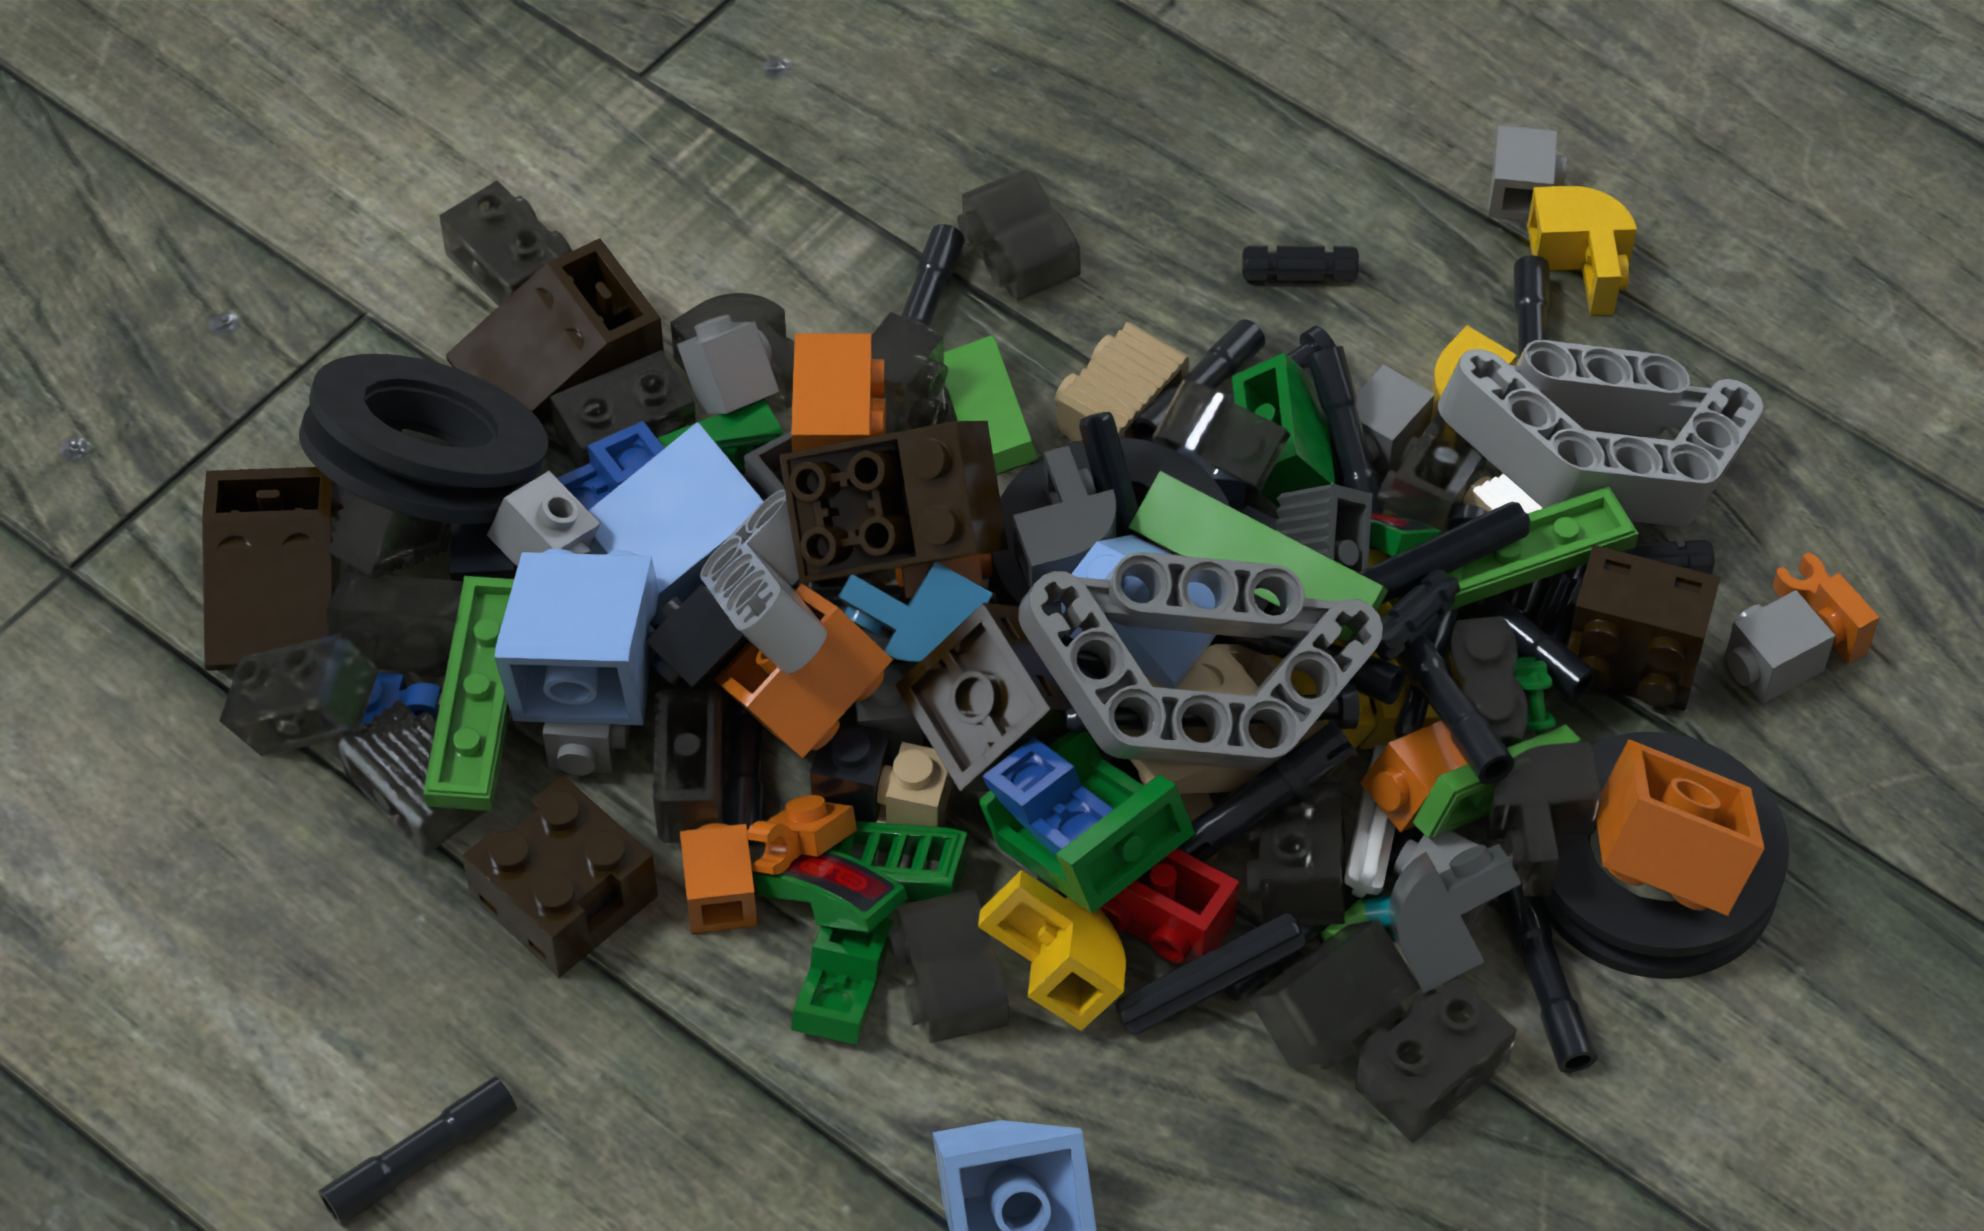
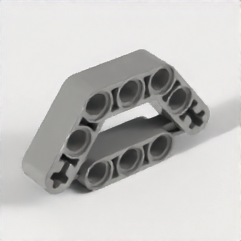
(1536, 412)
(1095, 602)

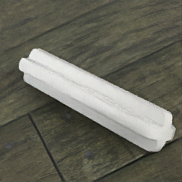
(1370, 844)

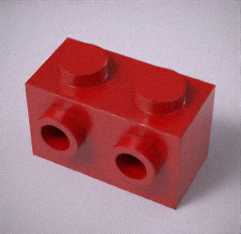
(1177, 907)

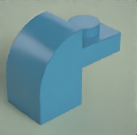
(932, 614)

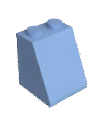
(676, 511)
(578, 637)

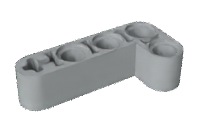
(754, 582)

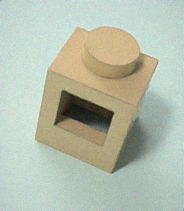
(915, 788)

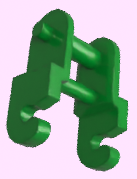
(1534, 677)

